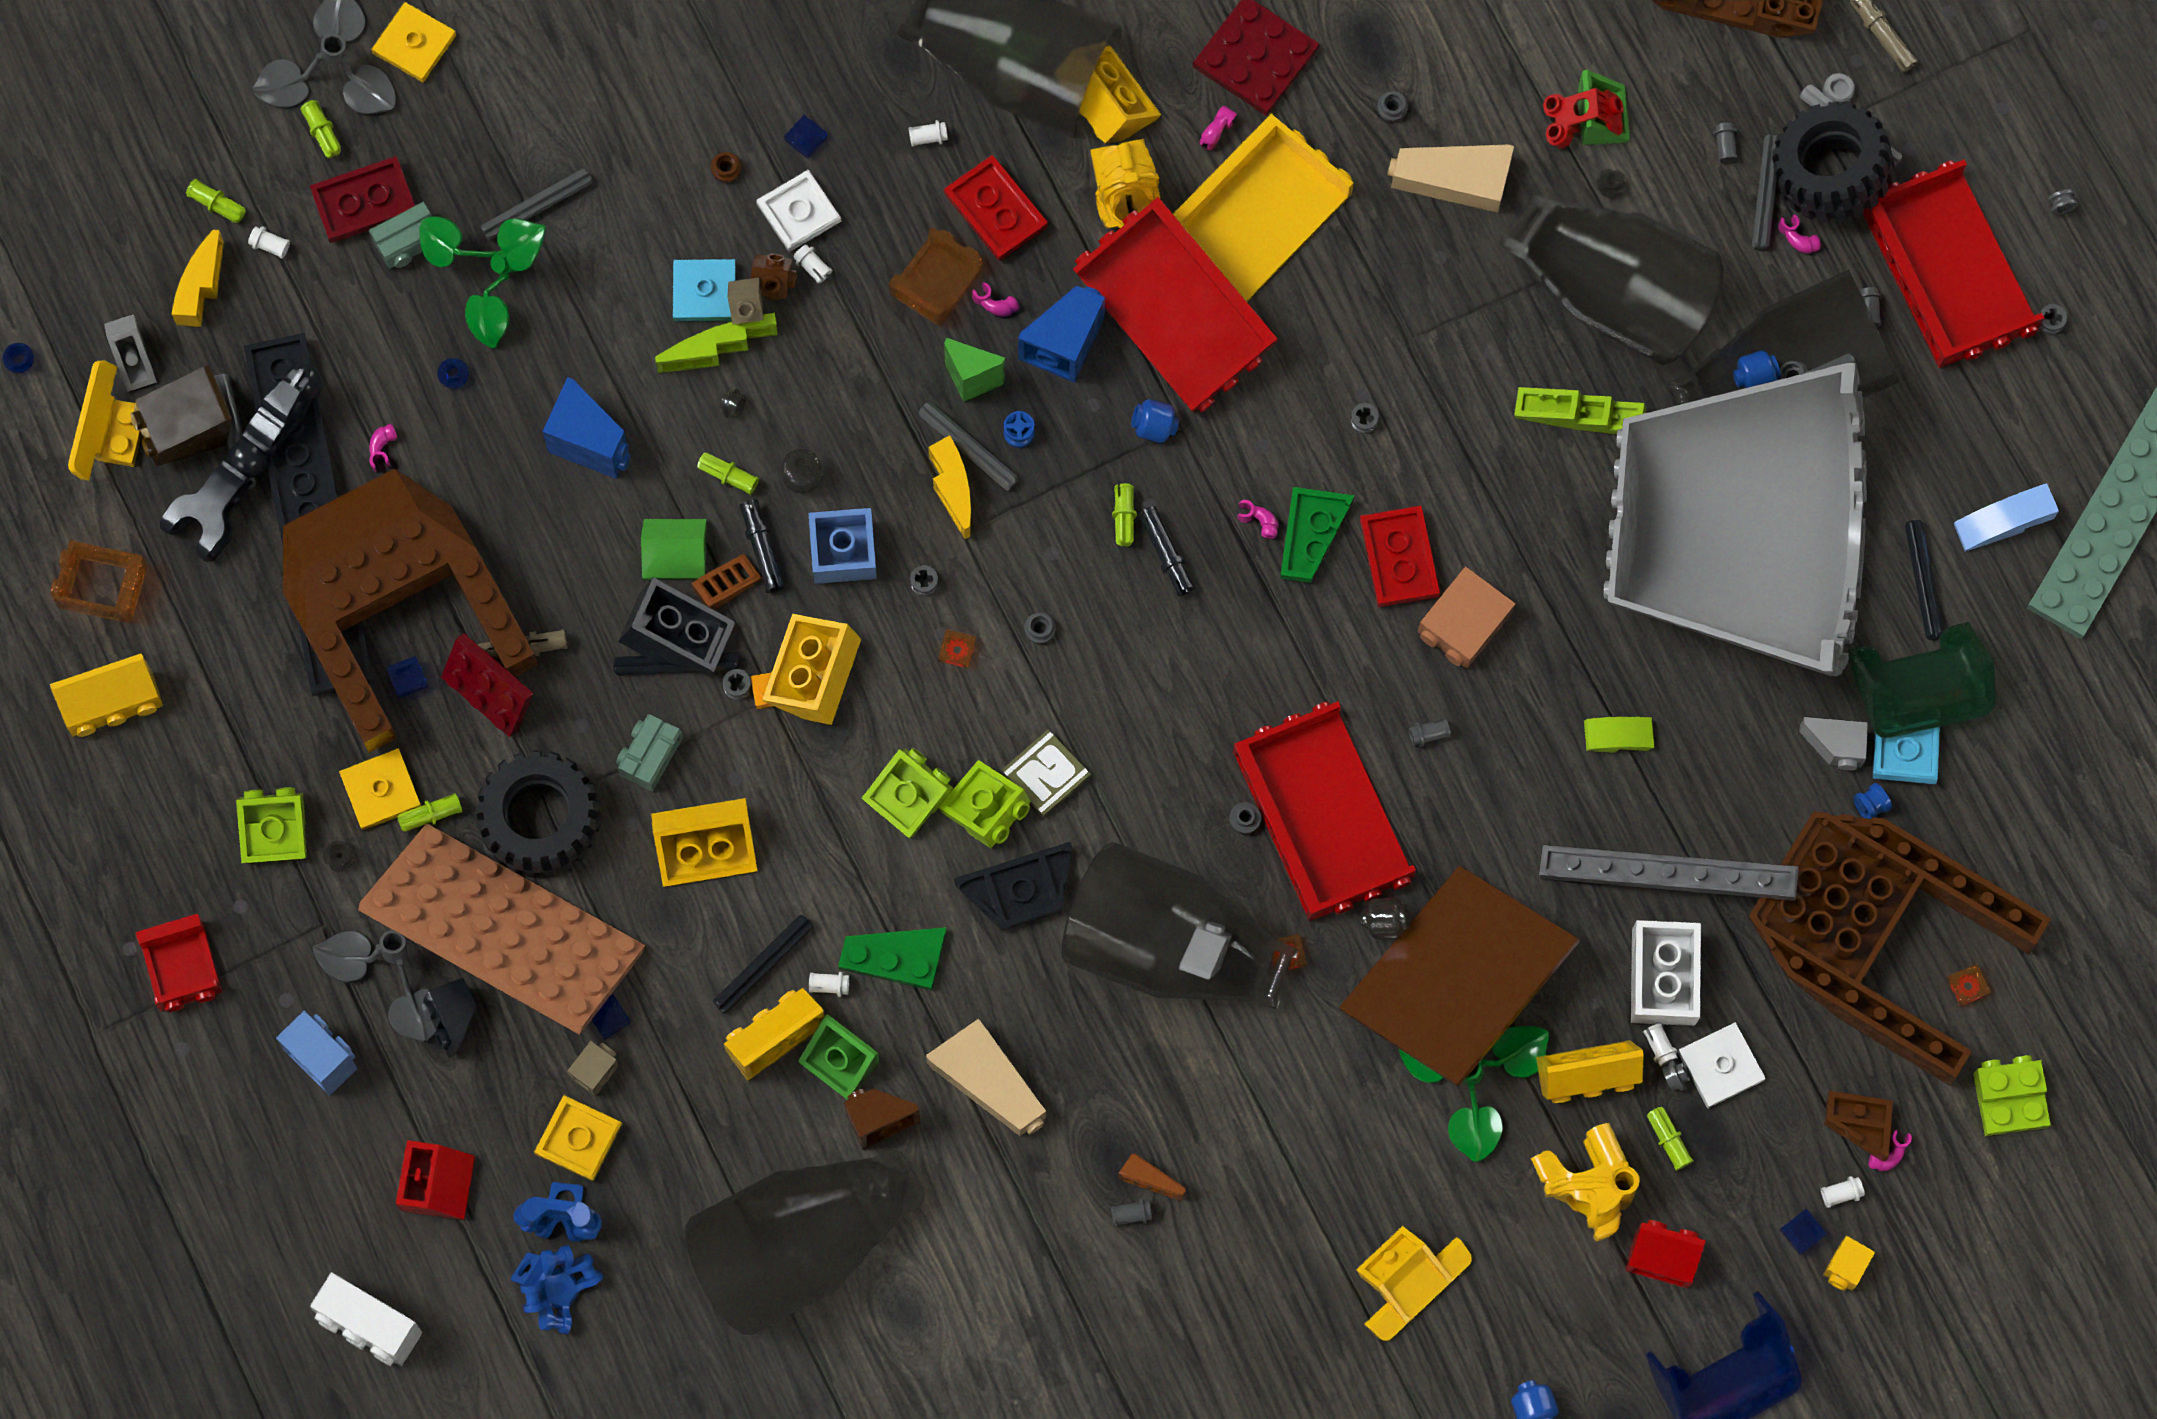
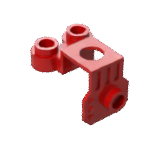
(1602, 105)

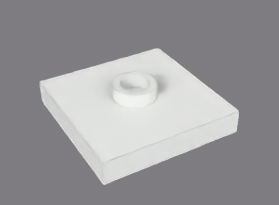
(798, 210)
(1721, 1065)

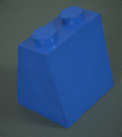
(1064, 333)
(585, 433)

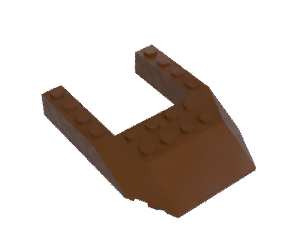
(371, 554)
(1848, 899)

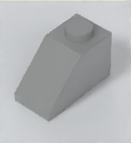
(130, 352)
(1837, 741)
(1206, 950)

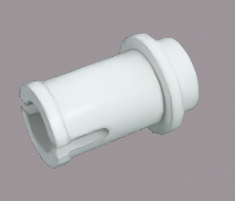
(928, 133)
(269, 242)
(812, 263)
(829, 983)
(1660, 1045)
(1843, 1192)

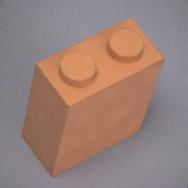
(1465, 618)

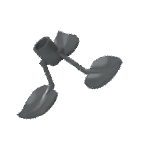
(335, 23)
(345, 960)

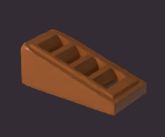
(699, 586)
(1144, 1175)

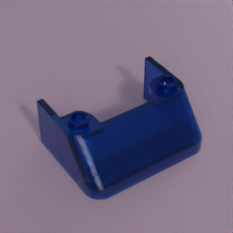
(1739, 1383)

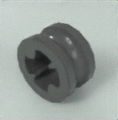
(2063, 201)
(2059, 314)
(1355, 420)
(931, 575)
(739, 694)

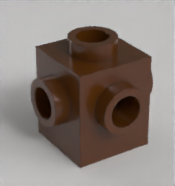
(774, 275)

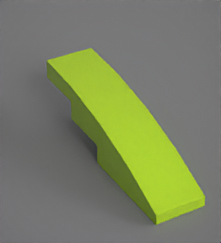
(704, 347)
(1574, 410)

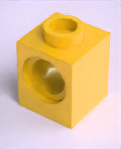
(1848, 1264)

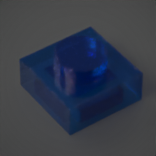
(805, 136)
(407, 677)
(610, 1018)
(1803, 1232)

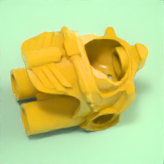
(1123, 175)
(1596, 1189)

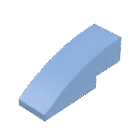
(2006, 517)

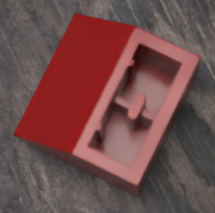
(435, 1180)
(1665, 1254)

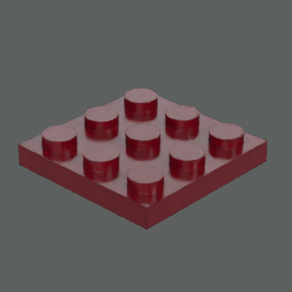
(1255, 55)

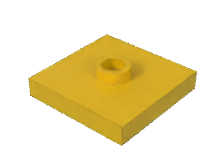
(414, 42)
(380, 789)
(578, 1138)

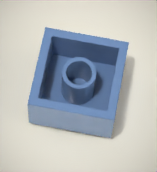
(842, 546)
(317, 1053)

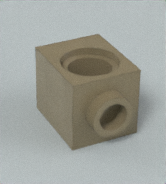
(745, 300)
(593, 1067)

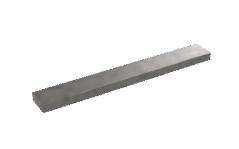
(1669, 872)

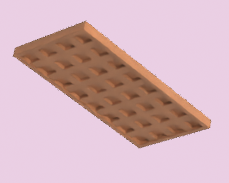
(502, 928)

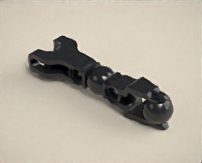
(222, 492)

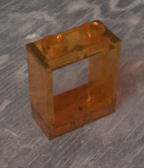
(129, 590)

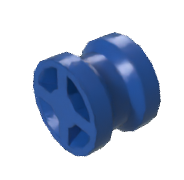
(1018, 422)
(1872, 802)

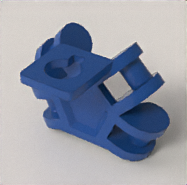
(543, 1214)
(554, 1287)

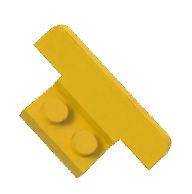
(103, 426)
(1409, 1278)

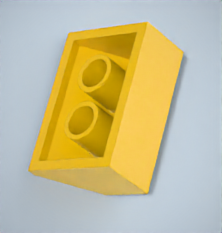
(1115, 101)
(812, 668)
(107, 695)
(704, 842)
(774, 1032)
(1590, 1071)

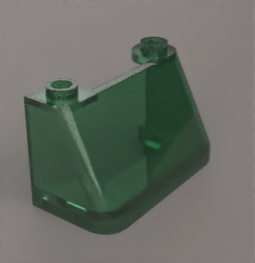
(1928, 686)

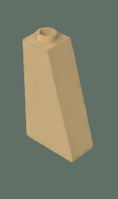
(1454, 174)
(985, 1075)

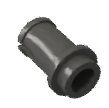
(1726, 142)
(1872, 299)
(1429, 732)
(1131, 1212)

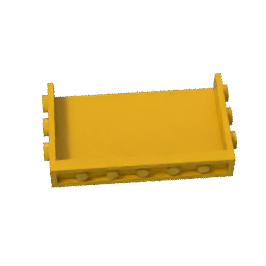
(1263, 204)

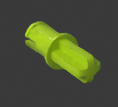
(321, 128)
(215, 201)
(728, 473)
(1124, 514)
(429, 812)
(1669, 1138)

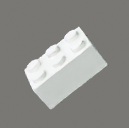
(1665, 973)
(365, 1321)

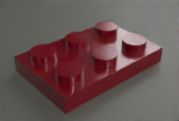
(361, 199)
(486, 685)

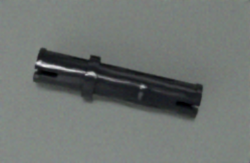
(758, 533)
(1171, 561)

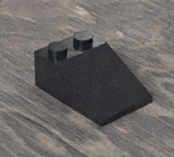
(676, 628)

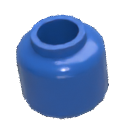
(1756, 369)
(1154, 421)
(1534, 1402)

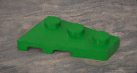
(1310, 530)
(895, 956)

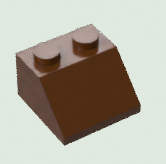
(879, 1115)

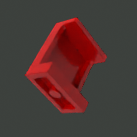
(179, 963)

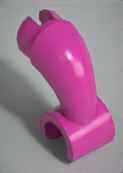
(1213, 132)
(1801, 243)
(999, 308)
(378, 440)
(1267, 519)
(1895, 1154)

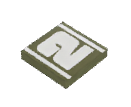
(1046, 773)

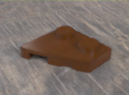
(1861, 1121)

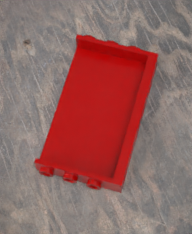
(1949, 266)
(1176, 305)
(1322, 812)

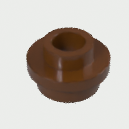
(722, 159)

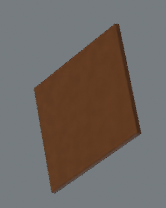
(1459, 975)

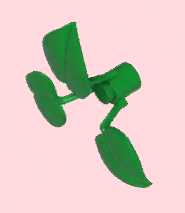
(519, 246)
(1479, 1130)

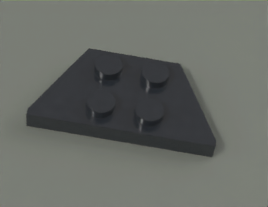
(1020, 888)

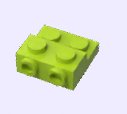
(908, 791)
(986, 804)
(271, 825)
(2012, 1096)

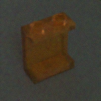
(937, 276)

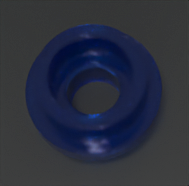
(15, 350)
(453, 381)

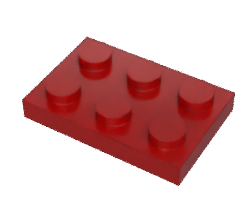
(995, 208)
(1399, 556)

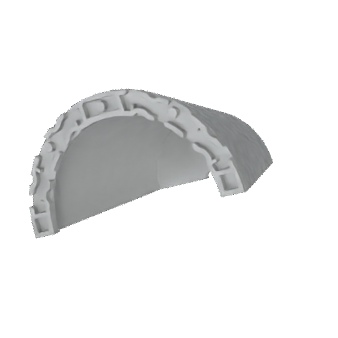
(1747, 517)

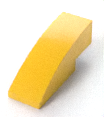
(199, 281)
(952, 483)

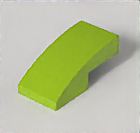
(1618, 733)

